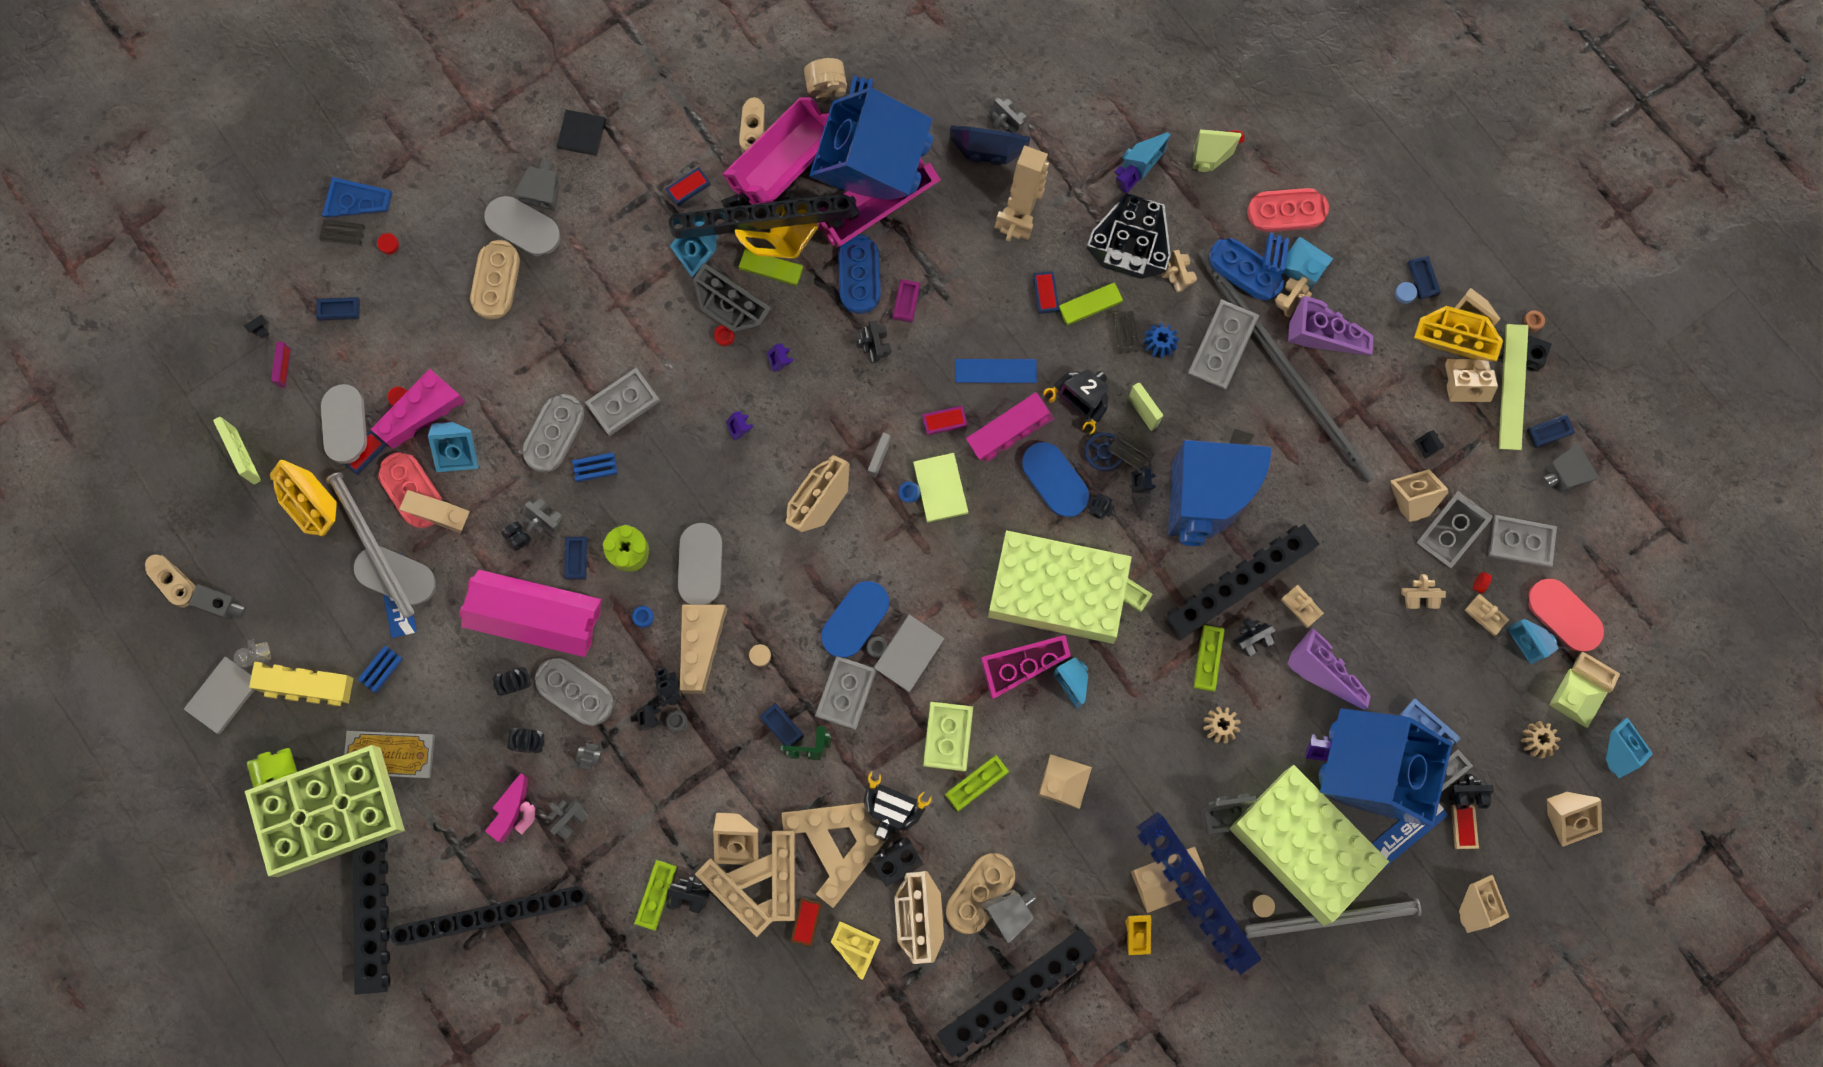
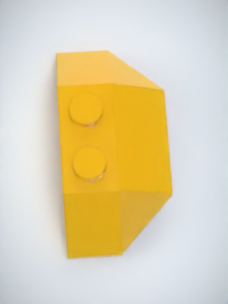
(1460, 334)
(303, 498)

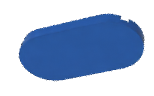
(1244, 269)
(859, 274)
(1055, 479)
(855, 619)

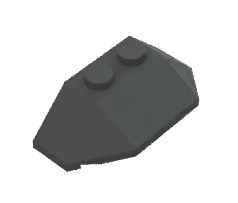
(728, 300)

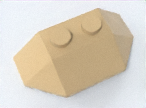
(818, 495)
(919, 917)

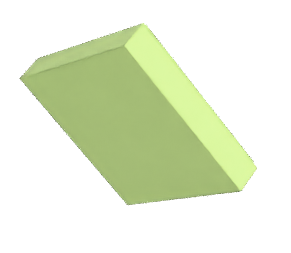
(1145, 406)

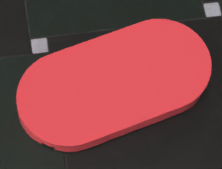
(1287, 210)
(403, 473)
(1565, 615)

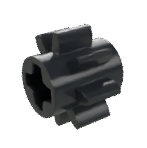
(1100, 506)

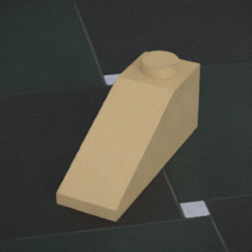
(434, 511)

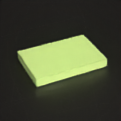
(237, 450)
(940, 487)
(948, 736)

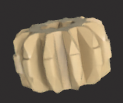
(1220, 733)
(1548, 738)

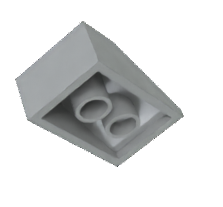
(1454, 529)

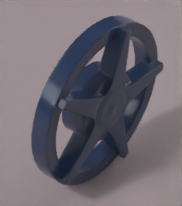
(1101, 452)

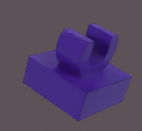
(1127, 177)
(778, 357)
(737, 425)
(1318, 749)

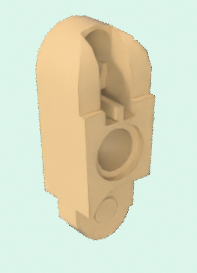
(752, 113)
(159, 570)

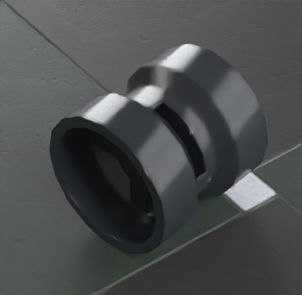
(516, 536)

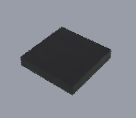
(581, 132)

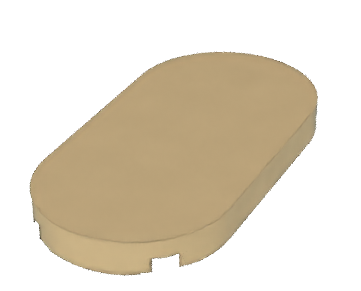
(495, 279)
(987, 878)

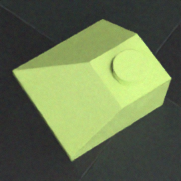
(1213, 149)
(1578, 698)

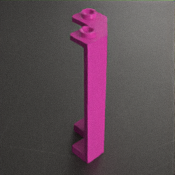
(779, 153)
(875, 209)
(530, 613)

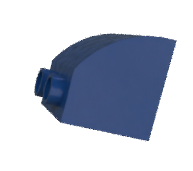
(872, 146)
(1213, 487)
(1378, 766)

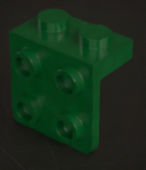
(822, 742)

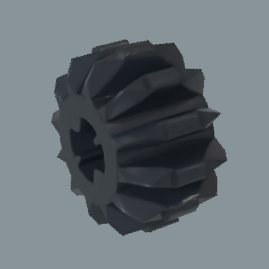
(511, 681)
(525, 740)

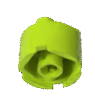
(618, 557)
(271, 767)

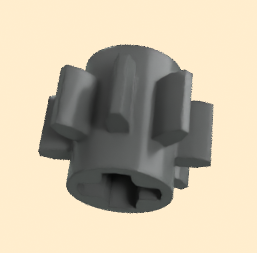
(588, 756)

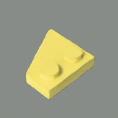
(855, 947)

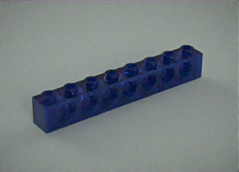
(1245, 954)

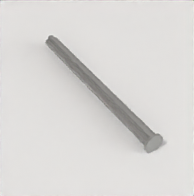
(370, 544)
(1345, 917)

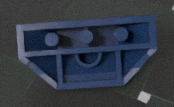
(988, 144)

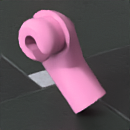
(528, 817)

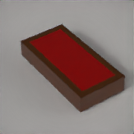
(806, 922)

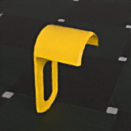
(787, 240)

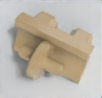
(1014, 226)
(1177, 272)
(1298, 289)
(1432, 595)
(1302, 606)
(1486, 615)

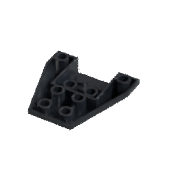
(1132, 238)

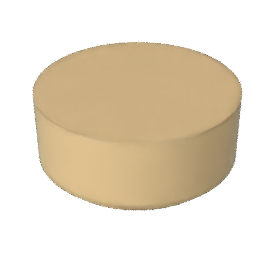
(760, 655)
(1263, 906)

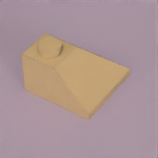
(1476, 304)
(1418, 494)
(1064, 781)
(1574, 816)
(734, 840)
(1482, 905)

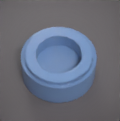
(1405, 292)

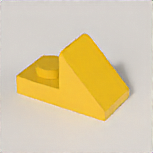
(1138, 934)

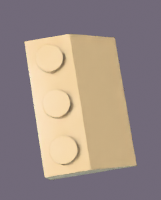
(1154, 886)

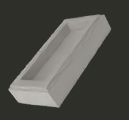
(879, 455)

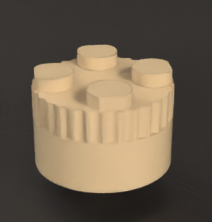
(825, 78)

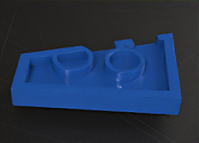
(355, 198)

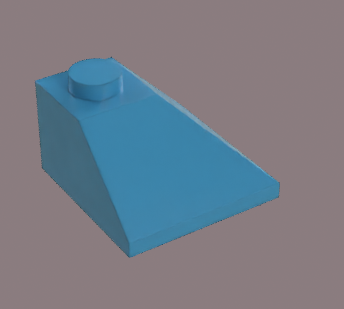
(1146, 154)
(694, 251)
(1306, 261)
(452, 447)
(1533, 640)
(1073, 680)
(1626, 749)

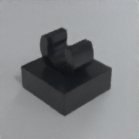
(258, 325)
(1429, 444)
(1142, 480)
(646, 718)

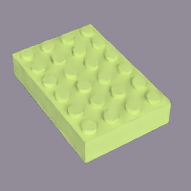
(1060, 587)
(324, 811)
(1309, 845)

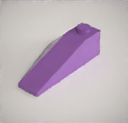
(1321, 328)
(1319, 666)

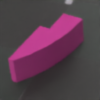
(508, 809)

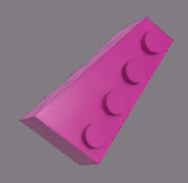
(417, 409)
(1010, 427)
(1017, 665)

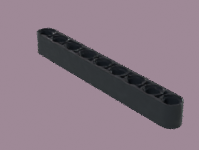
(751, 212)
(479, 916)

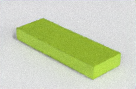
(771, 268)
(1090, 304)
(1208, 658)
(977, 783)
(655, 895)

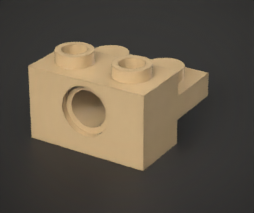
(1470, 380)

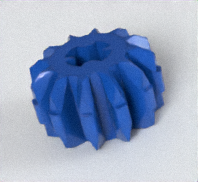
(1163, 334)

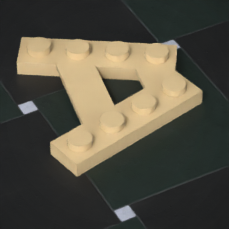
(816, 826)
(730, 886)

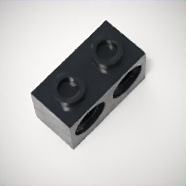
(1538, 347)
(899, 866)

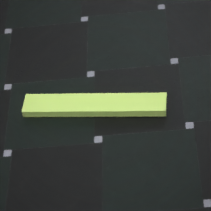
(1513, 387)

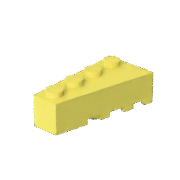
(301, 684)

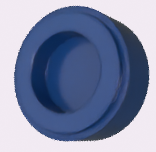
(909, 492)
(643, 616)

